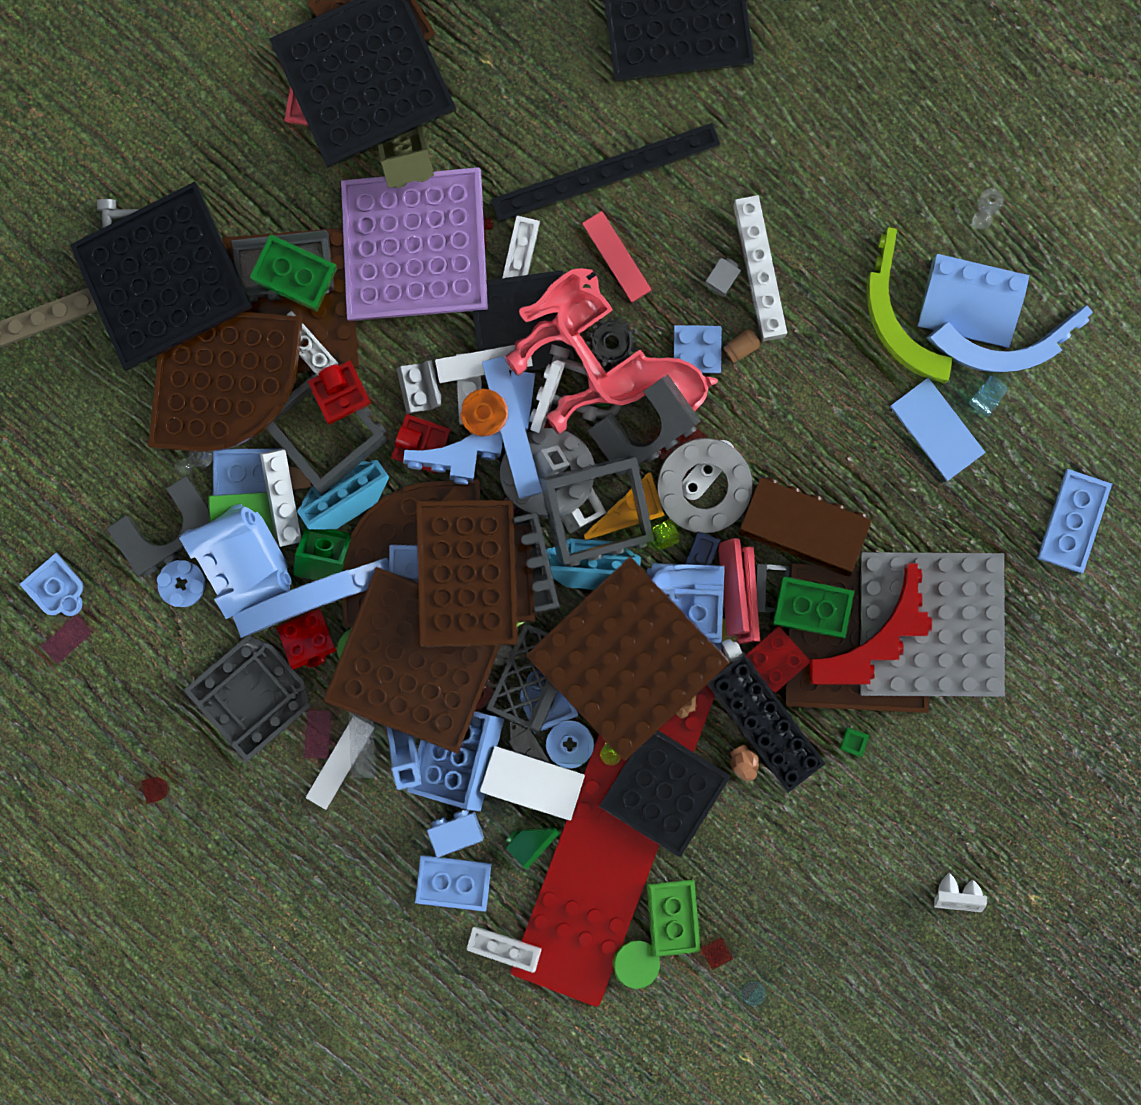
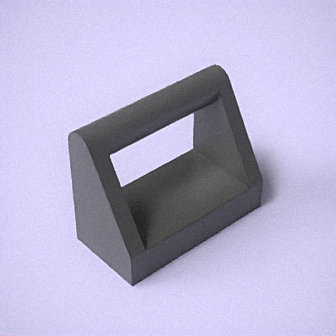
(761, 573)

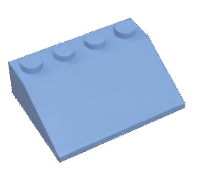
(974, 299)
(459, 776)

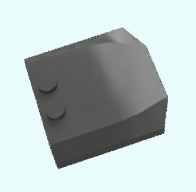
(250, 696)

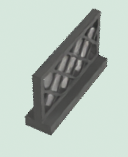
(547, 695)

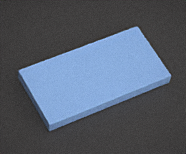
(937, 429)
(1074, 521)

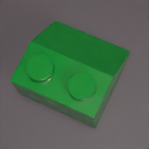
(321, 553)

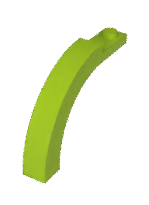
(888, 329)

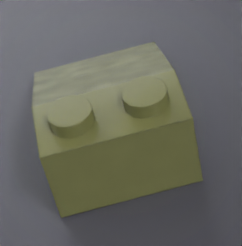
(406, 159)

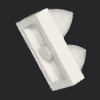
(969, 900)

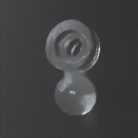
(982, 218)
(199, 459)

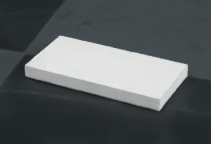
(532, 783)

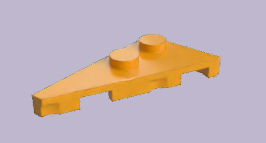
(624, 512)

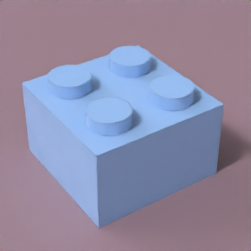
(455, 833)

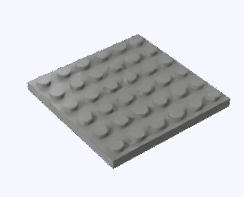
(968, 631)

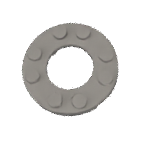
(697, 452)
(569, 496)

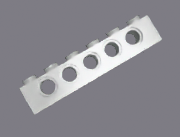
(760, 268)

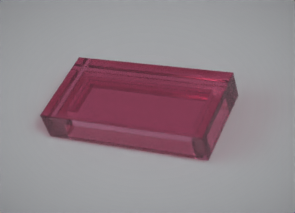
(67, 639)
(317, 734)

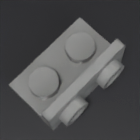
(419, 387)

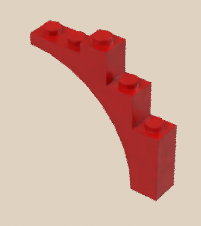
(884, 645)

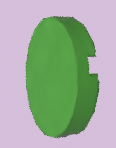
(635, 964)

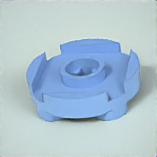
(194, 587)
(560, 734)

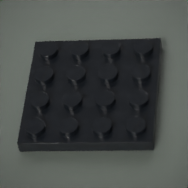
(502, 322)
(665, 792)

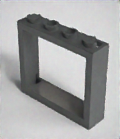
(345, 466)
(551, 482)

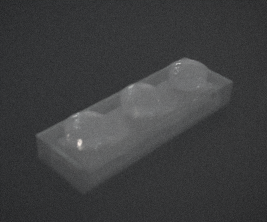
(361, 746)

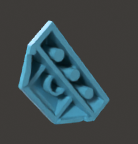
(345, 499)
(588, 573)

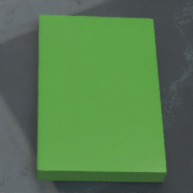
(254, 501)
(673, 918)

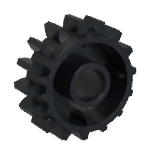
(606, 329)

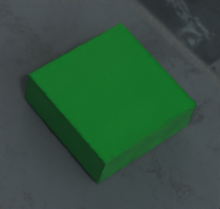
(854, 742)

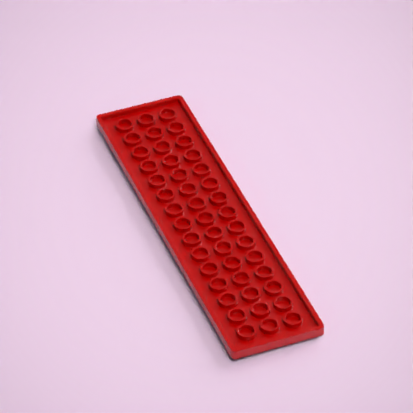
(596, 879)

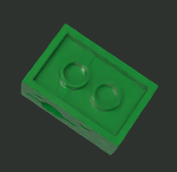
(293, 273)
(813, 607)

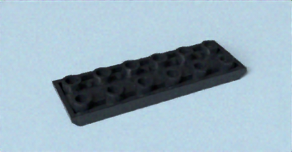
(765, 723)

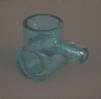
(988, 396)

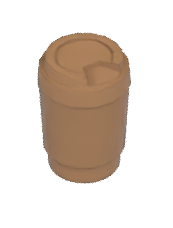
(742, 345)

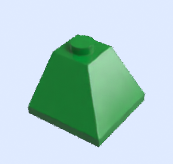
(530, 843)

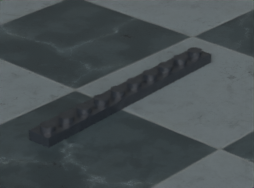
(605, 172)

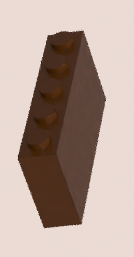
(805, 526)

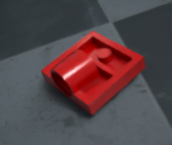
(339, 391)
(419, 436)
(306, 640)
(777, 659)

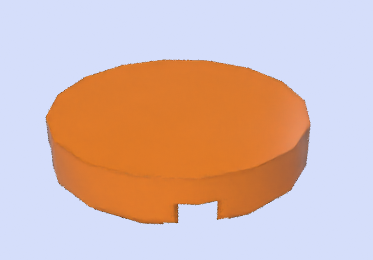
(484, 412)

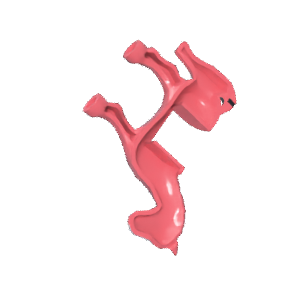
(624, 383)

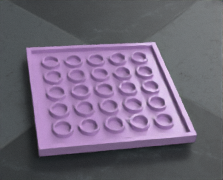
(414, 246)

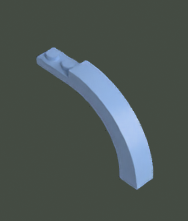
(970, 355)
(306, 598)
(404, 759)

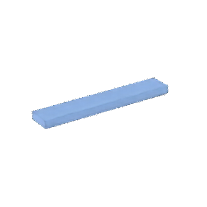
(513, 432)

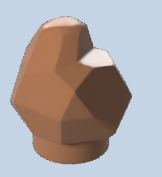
(744, 762)

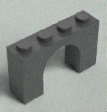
(676, 419)
(147, 557)

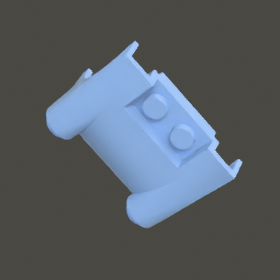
(239, 559)
(696, 592)

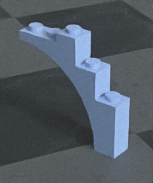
(461, 456)

